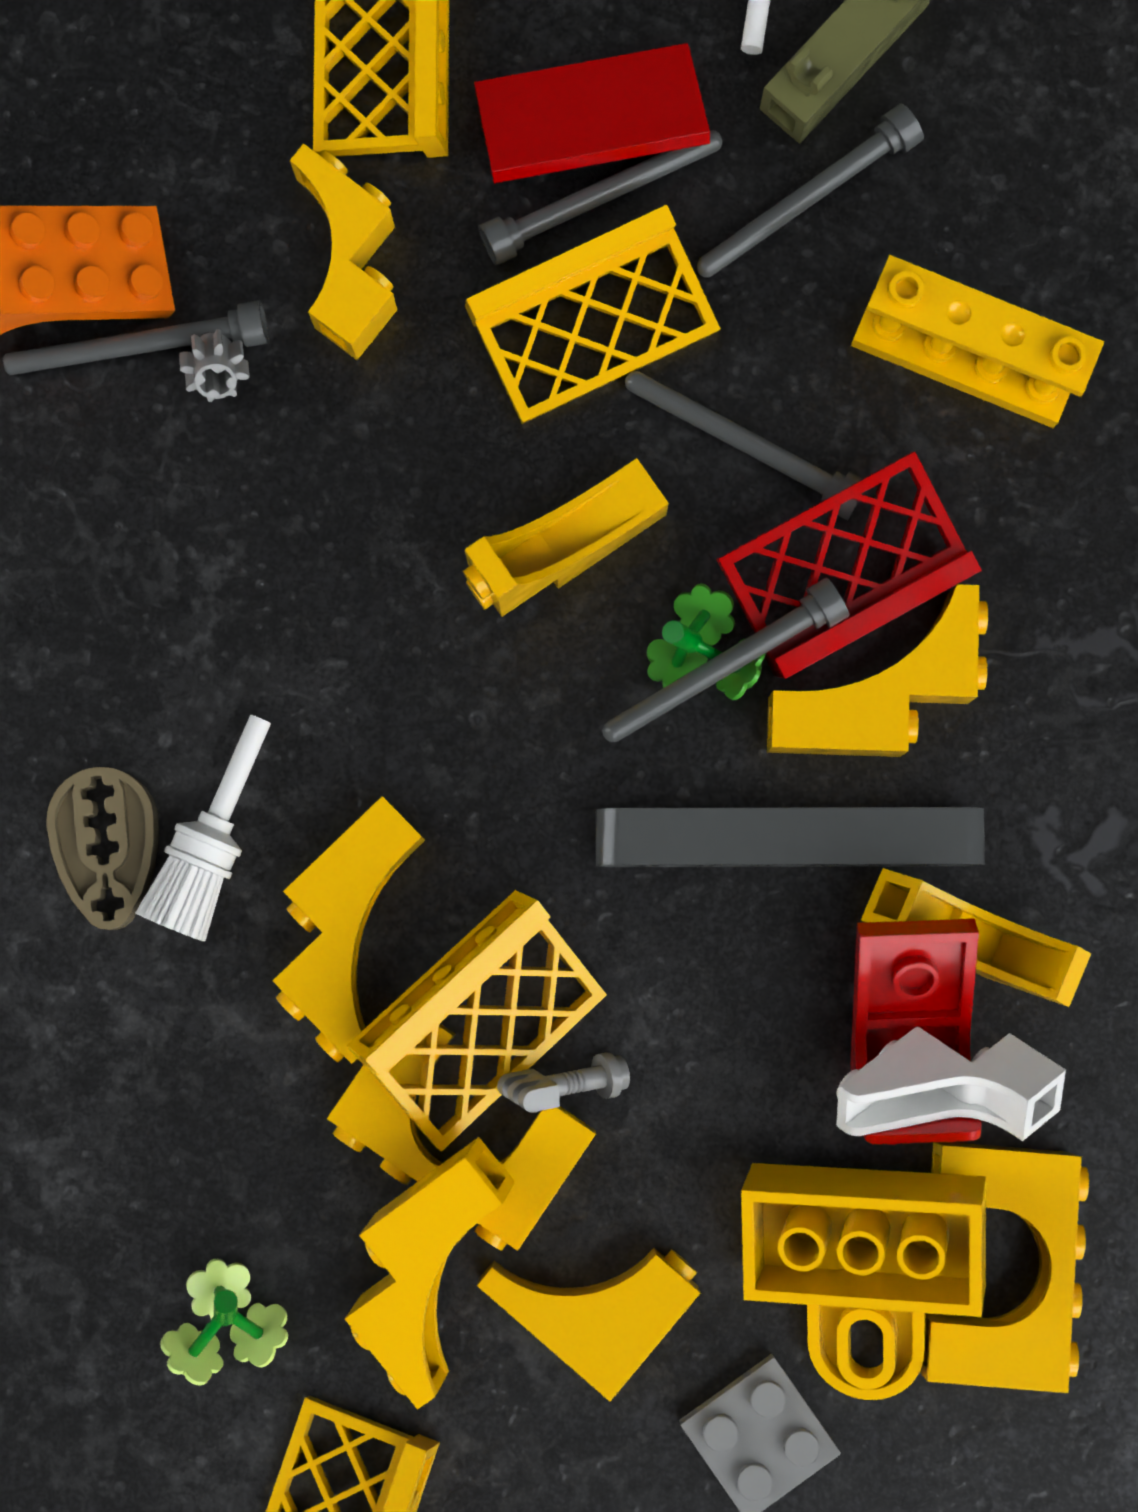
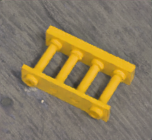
(975, 342)

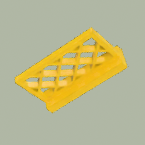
(425, 83)
(572, 270)
(460, 978)
(403, 1479)

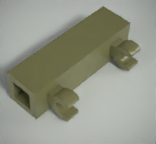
(834, 61)

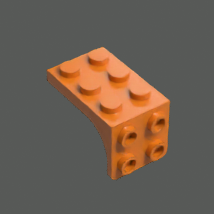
(81, 264)

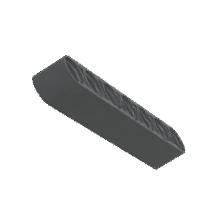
(790, 837)

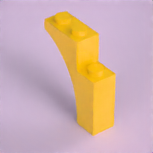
(565, 542)
(875, 712)
(338, 898)
(413, 1243)

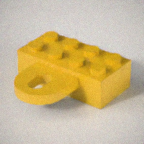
(865, 1251)

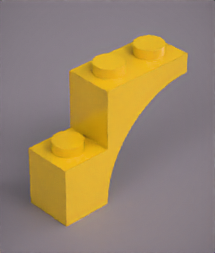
(352, 301)
(1005, 949)

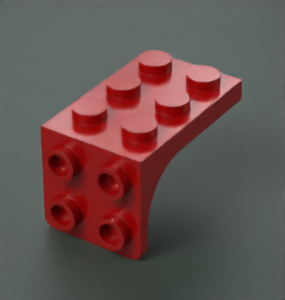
(909, 979)

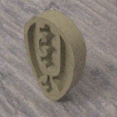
(72, 842)

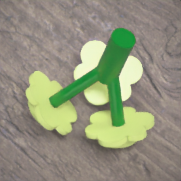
(219, 1294)

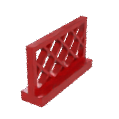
(881, 602)

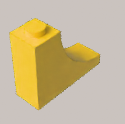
(605, 1326)

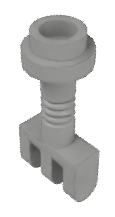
(538, 1092)

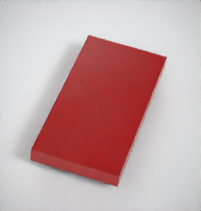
(591, 113)

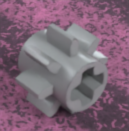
(214, 365)

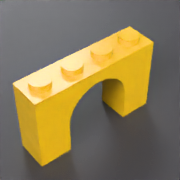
(537, 1164)
(1033, 1341)

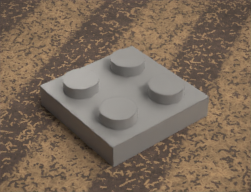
(759, 1437)

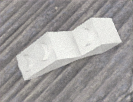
(929, 1082)

